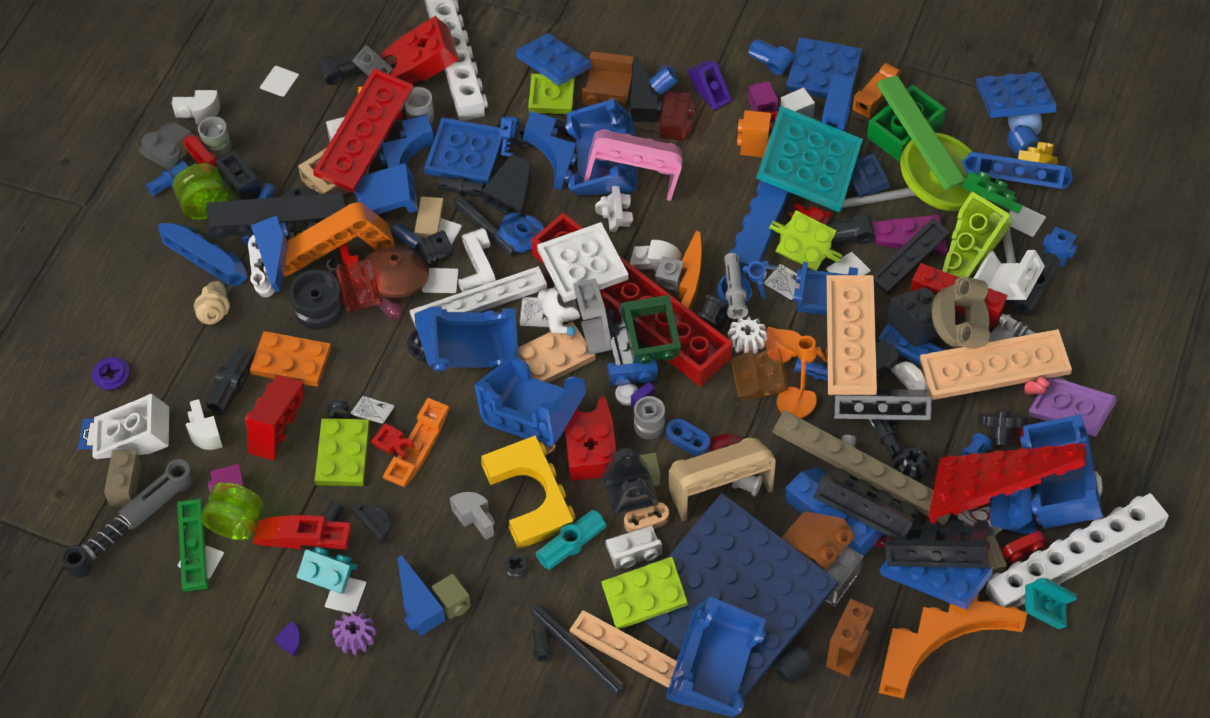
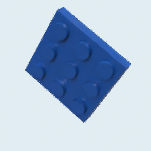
(817, 62)
(1015, 95)
(464, 151)

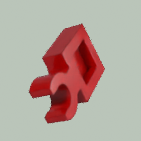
(814, 213)
(392, 440)

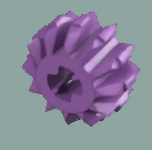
(363, 636)

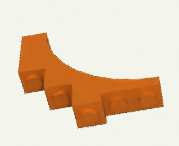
(937, 627)

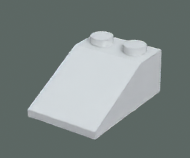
(132, 427)

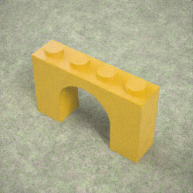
(529, 459)

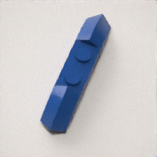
(1018, 170)
(209, 257)

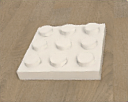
(582, 257)

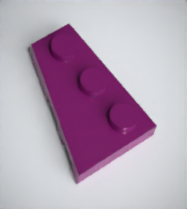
(899, 231)

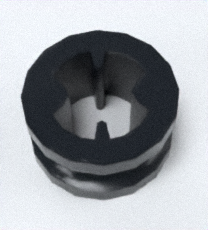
(520, 142)
(338, 410)
(517, 572)

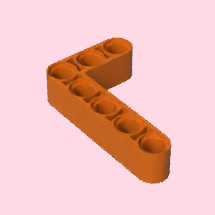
(335, 231)

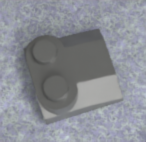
(166, 145)

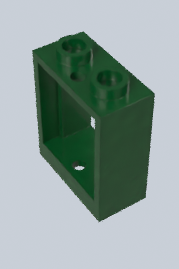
(649, 307)

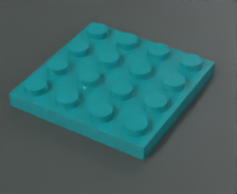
(809, 158)

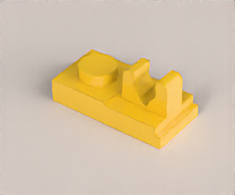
(1041, 154)

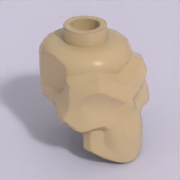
(212, 303)

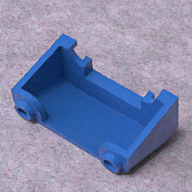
(604, 174)
(467, 337)
(525, 405)
(715, 657)

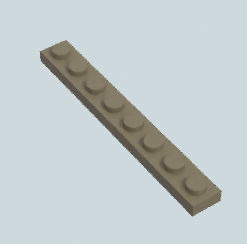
(855, 462)

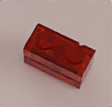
(675, 116)

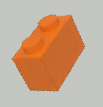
(755, 133)

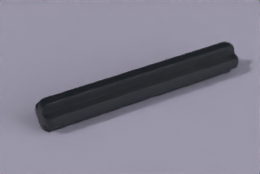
(481, 221)

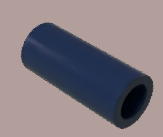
(406, 236)

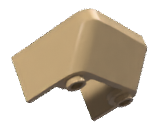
(720, 468)

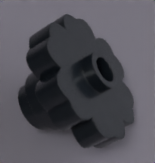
(1002, 425)

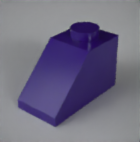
(709, 84)

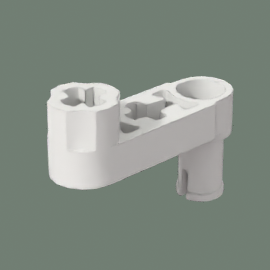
(474, 243)
(258, 278)

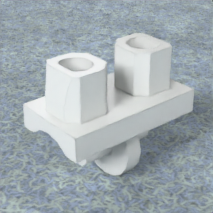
(611, 208)

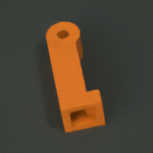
(871, 94)

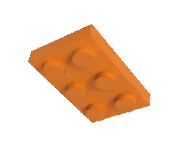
(290, 358)

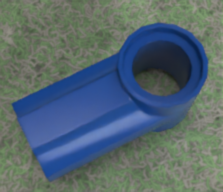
(775, 58)
(664, 79)

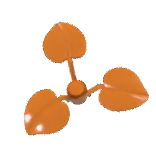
(791, 343)

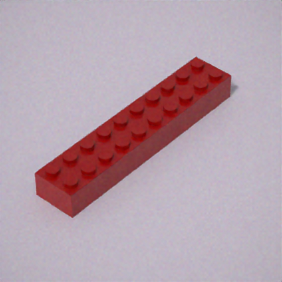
(702, 346)

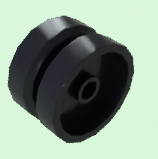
(316, 299)

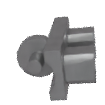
(369, 60)

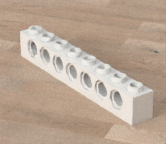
(462, 73)
(1145, 508)

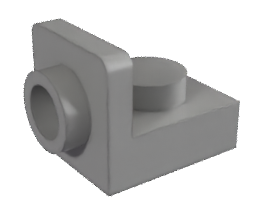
(669, 274)

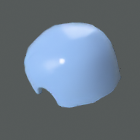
(1031, 120)

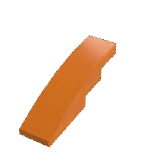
(691, 272)

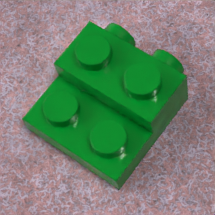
(994, 192)

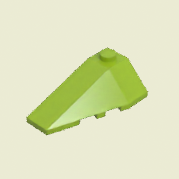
(976, 233)

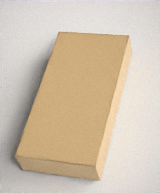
(429, 216)

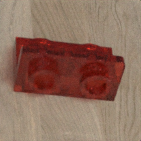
(358, 285)

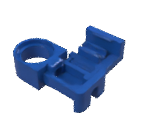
(508, 129)

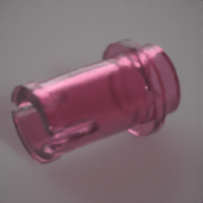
(391, 310)

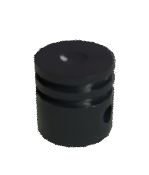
(435, 247)

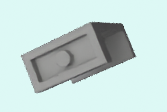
(591, 305)

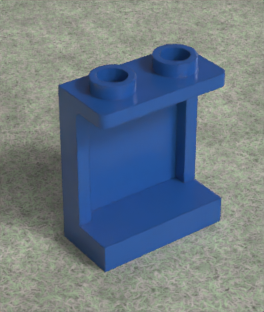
(388, 190)
(812, 293)

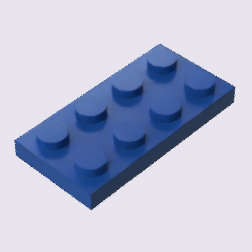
(949, 584)

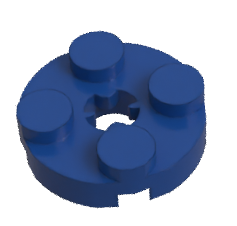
(519, 231)

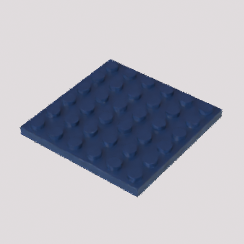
(751, 569)

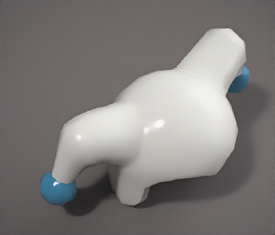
(558, 311)

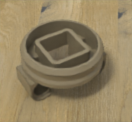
(968, 294)

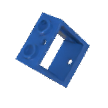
(838, 102)

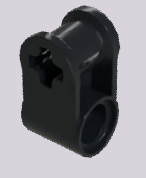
(714, 312)

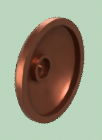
(398, 271)

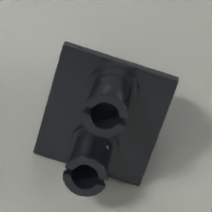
(628, 483)

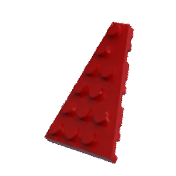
(974, 478)

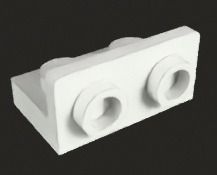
(634, 547)

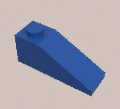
(273, 246)
(420, 606)

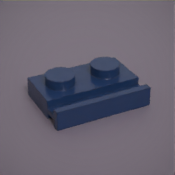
(868, 176)

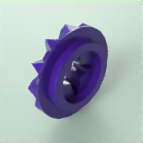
(100, 373)

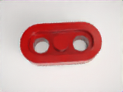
(196, 149)
(1024, 546)

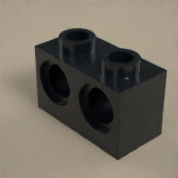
(238, 176)

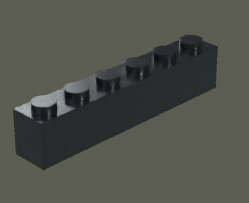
(297, 212)

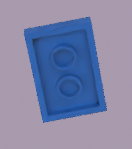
(553, 59)

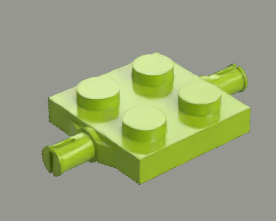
(805, 241)

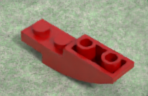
(302, 530)

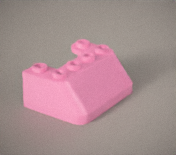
(637, 152)

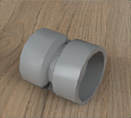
(420, 104)
(215, 136)
(649, 417)

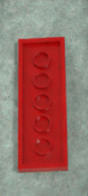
(363, 130)

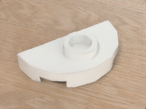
(910, 376)

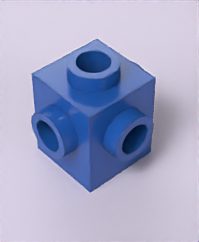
(1060, 243)

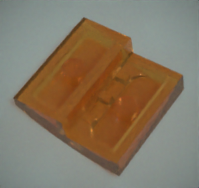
(759, 374)

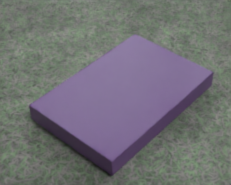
(1070, 399)

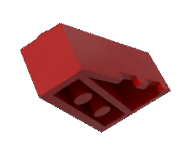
(271, 416)

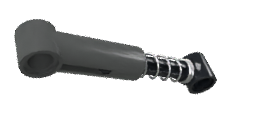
(130, 516)

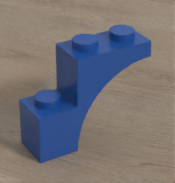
(414, 137)
(560, 153)

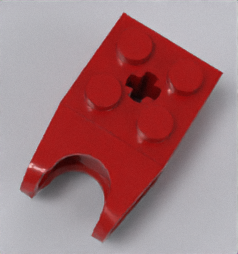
(422, 52)
(590, 442)

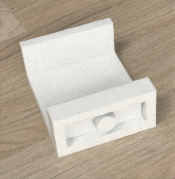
(1011, 278)

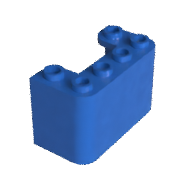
(1069, 496)

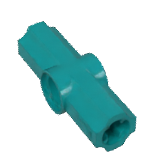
(560, 548)

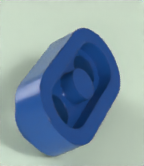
(689, 437)

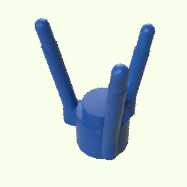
(757, 273)

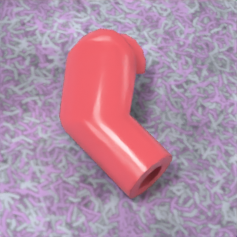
(1037, 387)

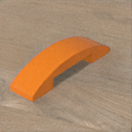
(423, 437)

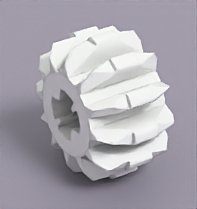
(747, 335)

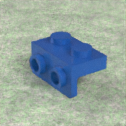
(631, 373)

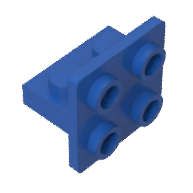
(1013, 511)

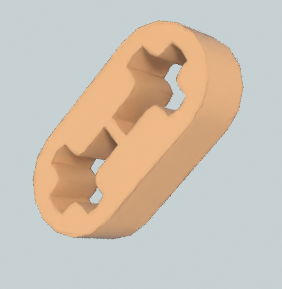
(646, 518)

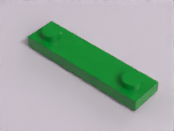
(192, 545)

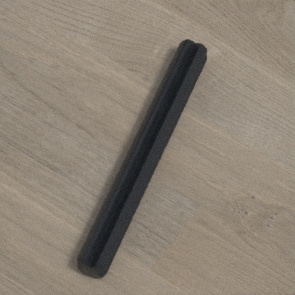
(578, 650)

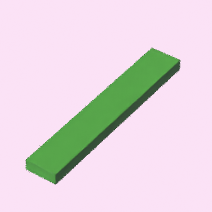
(921, 132)

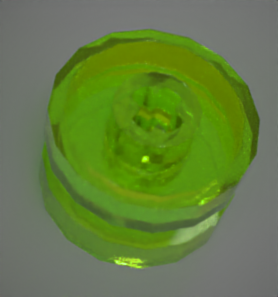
(197, 187)
(231, 511)

